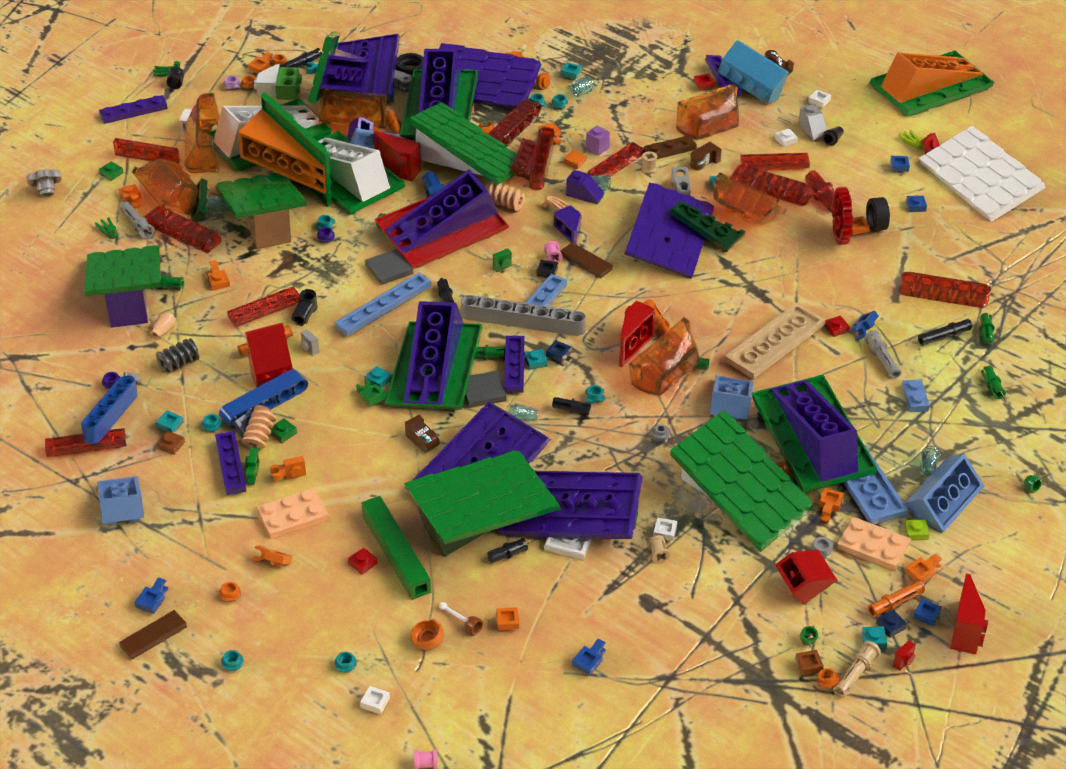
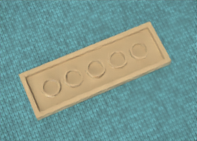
(774, 340)

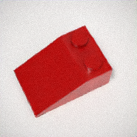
(399, 155)
(636, 330)
(268, 353)
(969, 620)

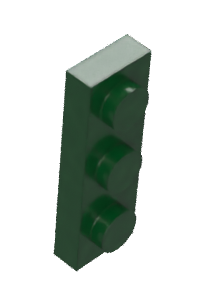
(199, 210)

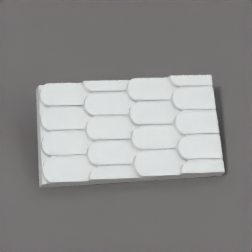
(982, 173)

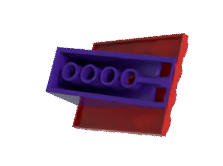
(443, 222)

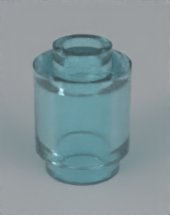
(582, 86)

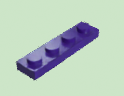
(714, 62)
(133, 109)
(514, 364)
(230, 463)

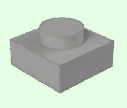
(309, 342)

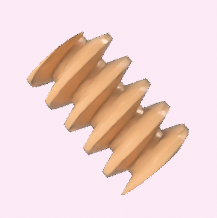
(506, 197)
(258, 427)

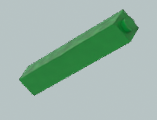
(396, 547)

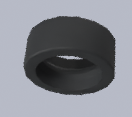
(407, 60)
(878, 214)

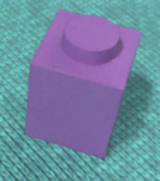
(597, 140)

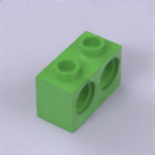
(288, 83)

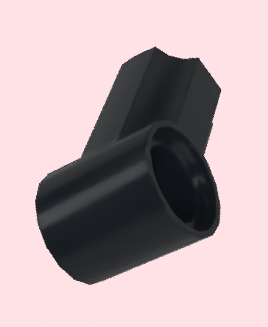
(305, 307)

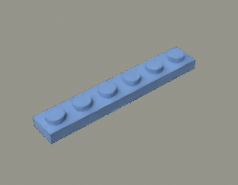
(383, 304)

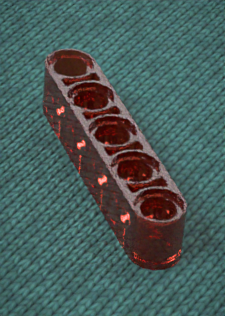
(516, 121)
(541, 159)
(774, 185)
(183, 229)
(944, 289)

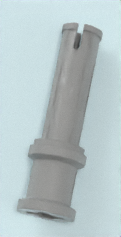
(139, 223)
(892, 369)

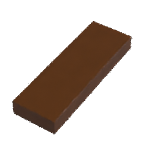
(586, 260)
(153, 634)

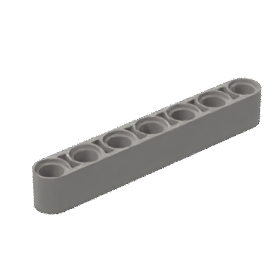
(523, 315)

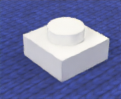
(819, 98)
(786, 137)
(665, 528)
(375, 700)

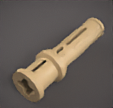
(861, 663)

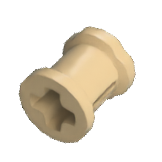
(649, 162)
(658, 549)

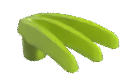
(913, 141)

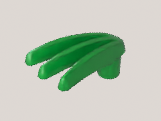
(161, 71)
(110, 231)

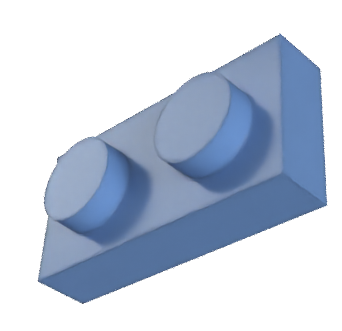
(915, 395)

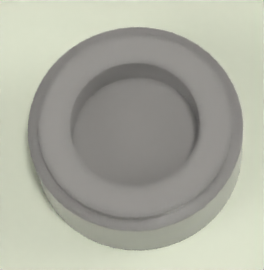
(824, 545)

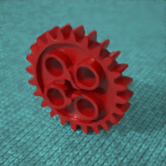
(842, 215)

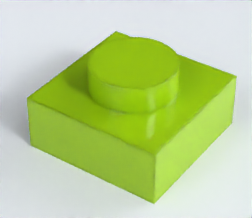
(917, 529)

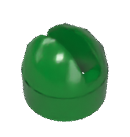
(1033, 483)
(807, 632)

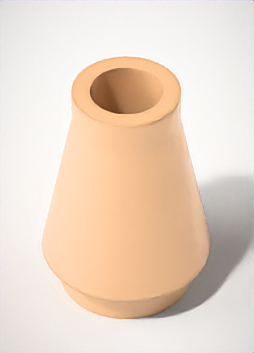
(163, 323)

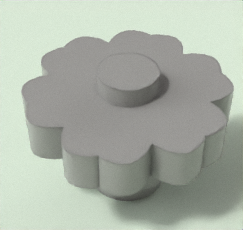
(44, 181)

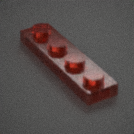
(144, 151)
(523, 157)
(618, 160)
(776, 161)
(264, 306)
(75, 443)

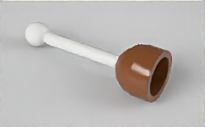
(472, 623)

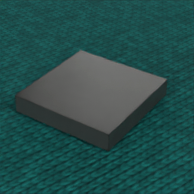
(389, 266)
(485, 388)

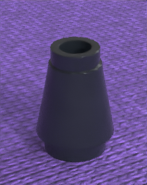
(832, 135)

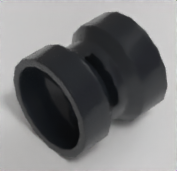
(175, 78)

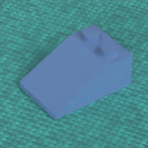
(732, 396)
(120, 500)

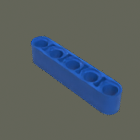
(268, 395)
(109, 409)

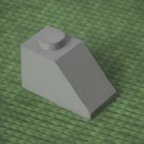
(812, 122)

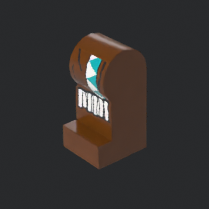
(773, 56)
(705, 155)
(421, 434)

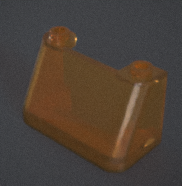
(198, 145)

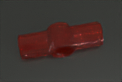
(822, 190)

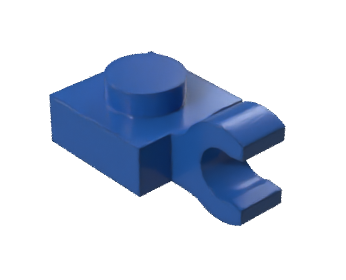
(864, 323)
(152, 598)
(589, 659)

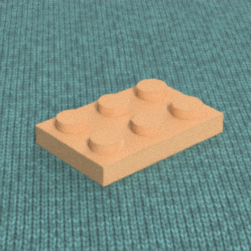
(292, 513)
(874, 543)

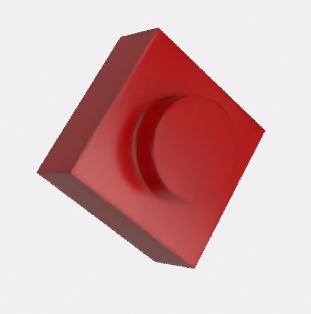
(704, 81)
(930, 142)
(837, 326)
(362, 561)
(904, 655)

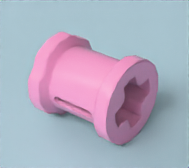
(552, 250)
(425, 759)

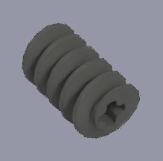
(177, 354)

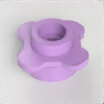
(231, 82)

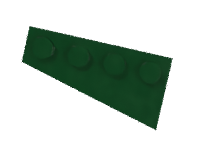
(706, 225)

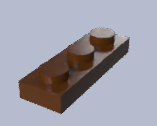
(672, 147)

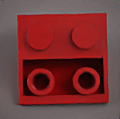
(806, 574)

